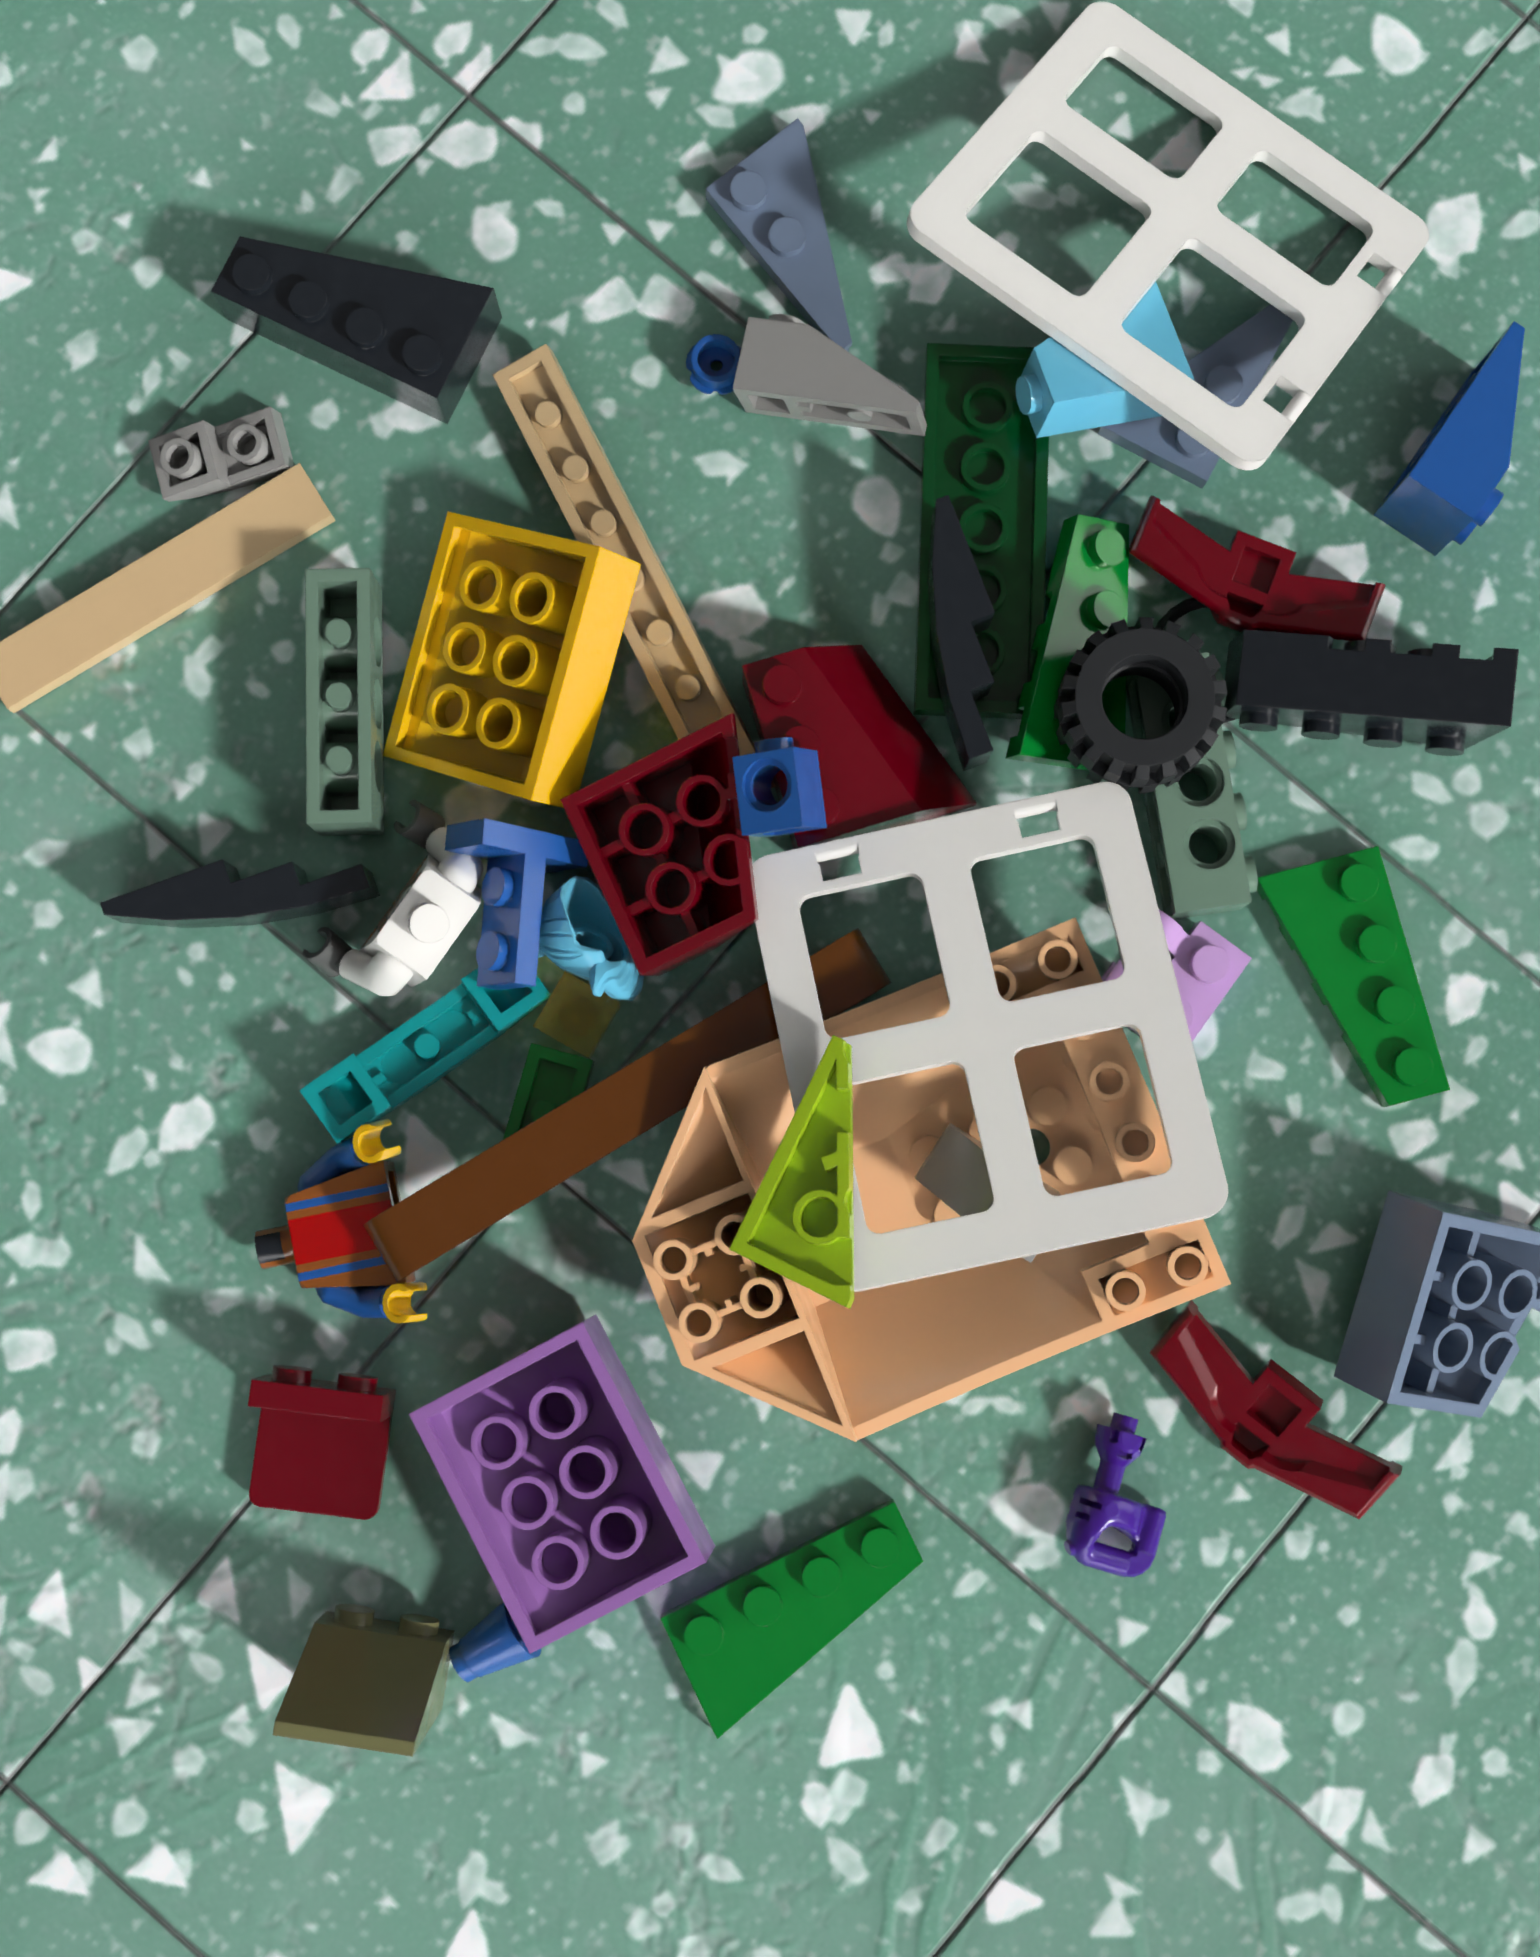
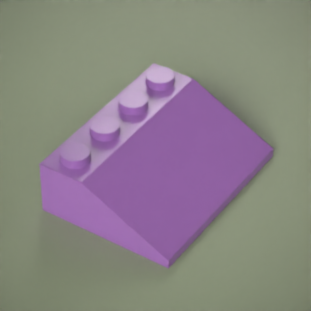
(563, 1484)

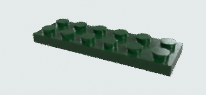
(997, 480)

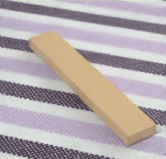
(159, 586)

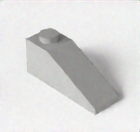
(806, 376)

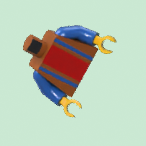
(328, 1231)

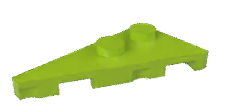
(806, 1200)

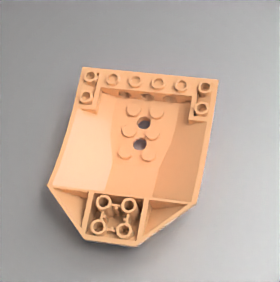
(941, 1333)

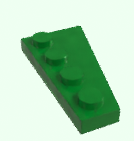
(1086, 596)

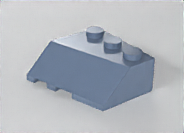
(1440, 1305)

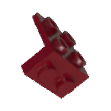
(320, 1442)

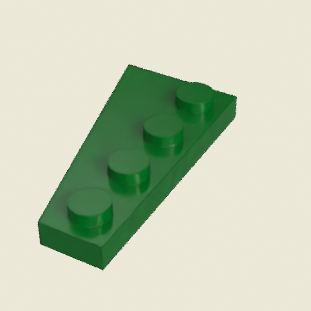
(1356, 953)
(778, 1615)

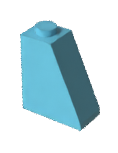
(1070, 395)

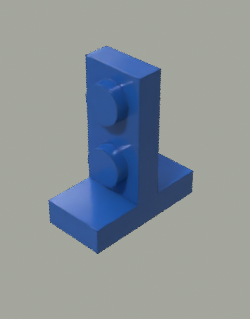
(512, 893)

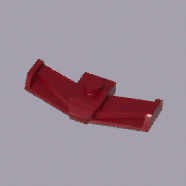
(1251, 580)
(1268, 1419)

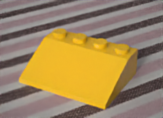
(511, 658)

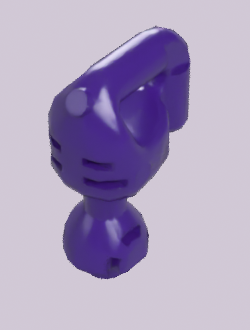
(1101, 1507)

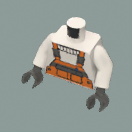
(418, 923)

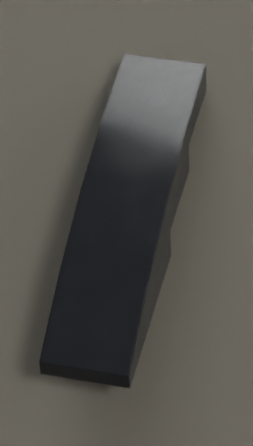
(957, 612)
(220, 898)

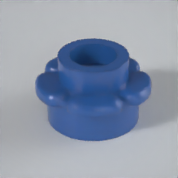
(703, 354)

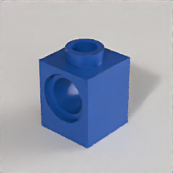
(801, 806)

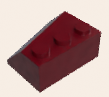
(870, 748)
(671, 848)

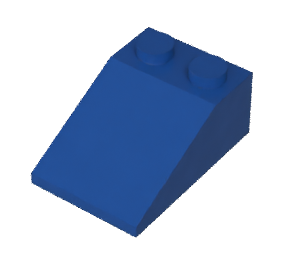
(1464, 457)

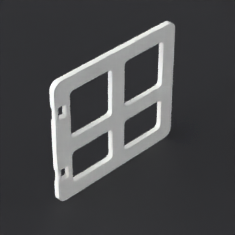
(1177, 217)

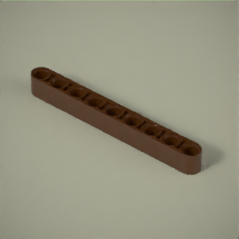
(602, 1117)

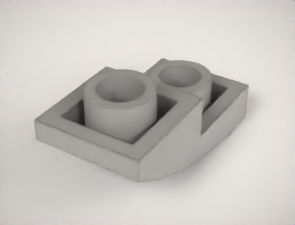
(221, 458)

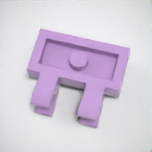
(1203, 967)

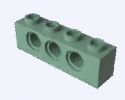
(344, 702)
(1186, 884)

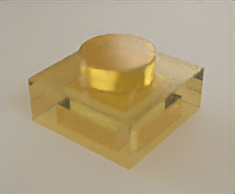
(577, 1015)

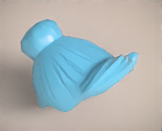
(586, 941)

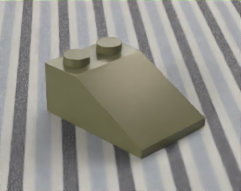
(368, 1681)

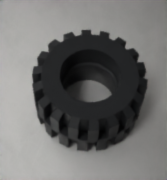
(1170, 663)

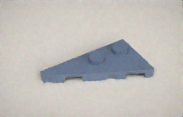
(779, 218)
(1227, 370)

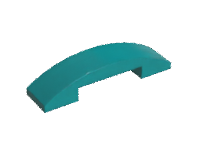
(417, 1054)

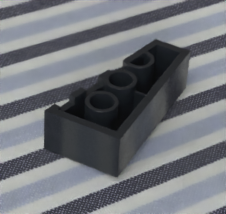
(366, 320)
(1369, 690)

